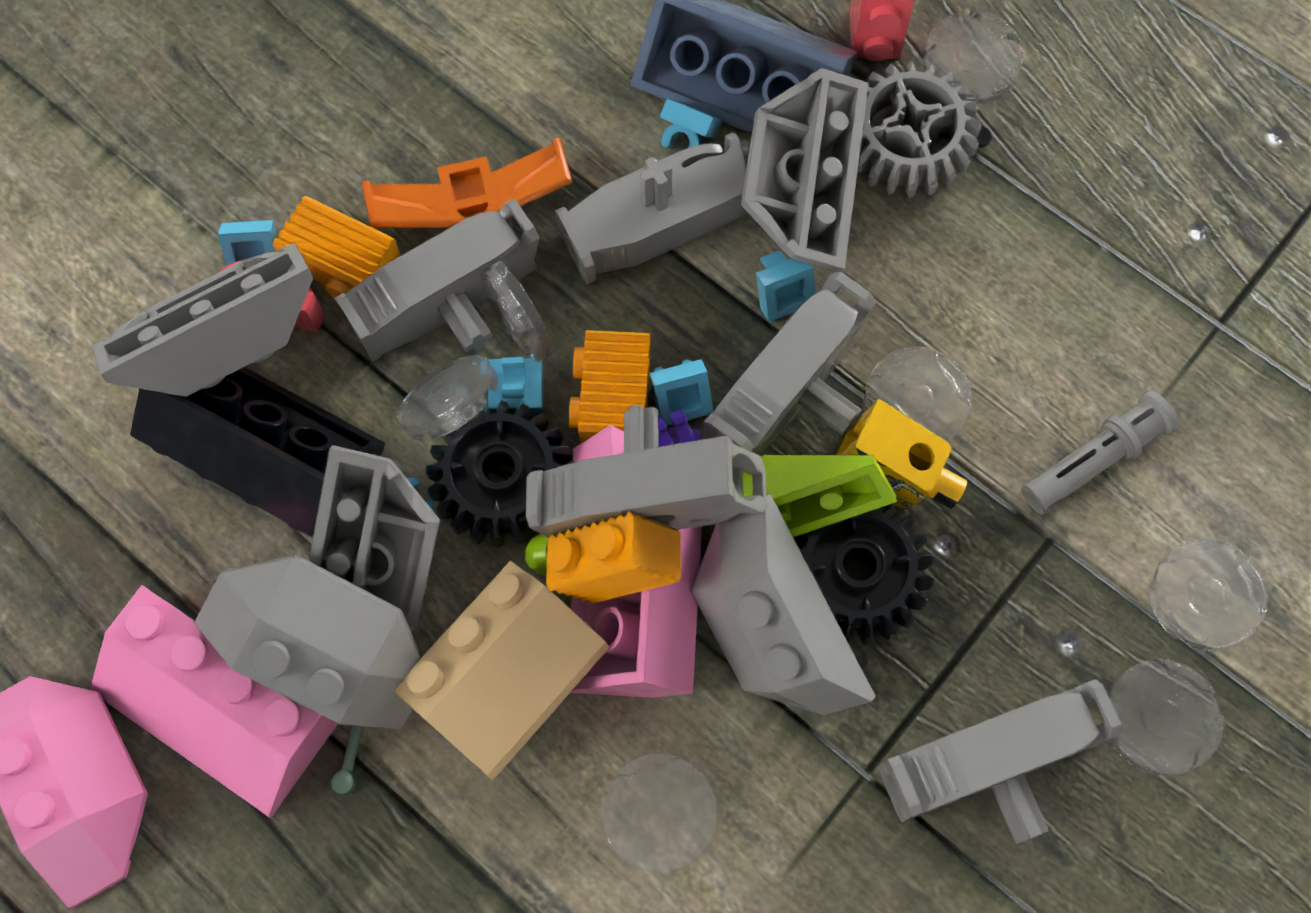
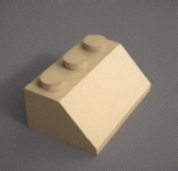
(502, 669)

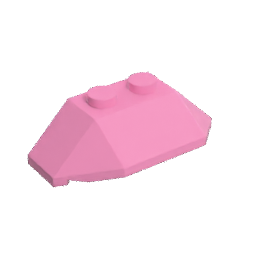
(68, 787)

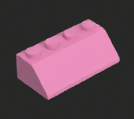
(647, 635)
(185, 694)

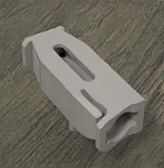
(655, 208)
(439, 283)
(794, 370)
(670, 484)
(998, 757)

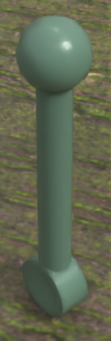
(344, 780)

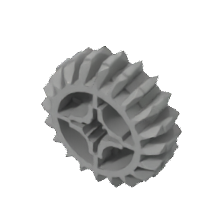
(924, 107)

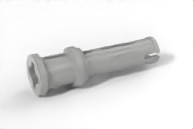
(1118, 439)

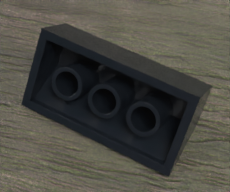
(251, 441)

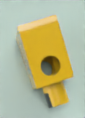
(906, 454)

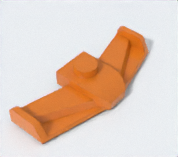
(467, 190)

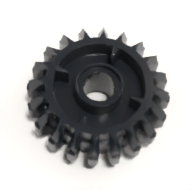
(474, 452)
(893, 567)

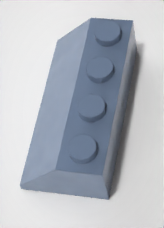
(728, 58)

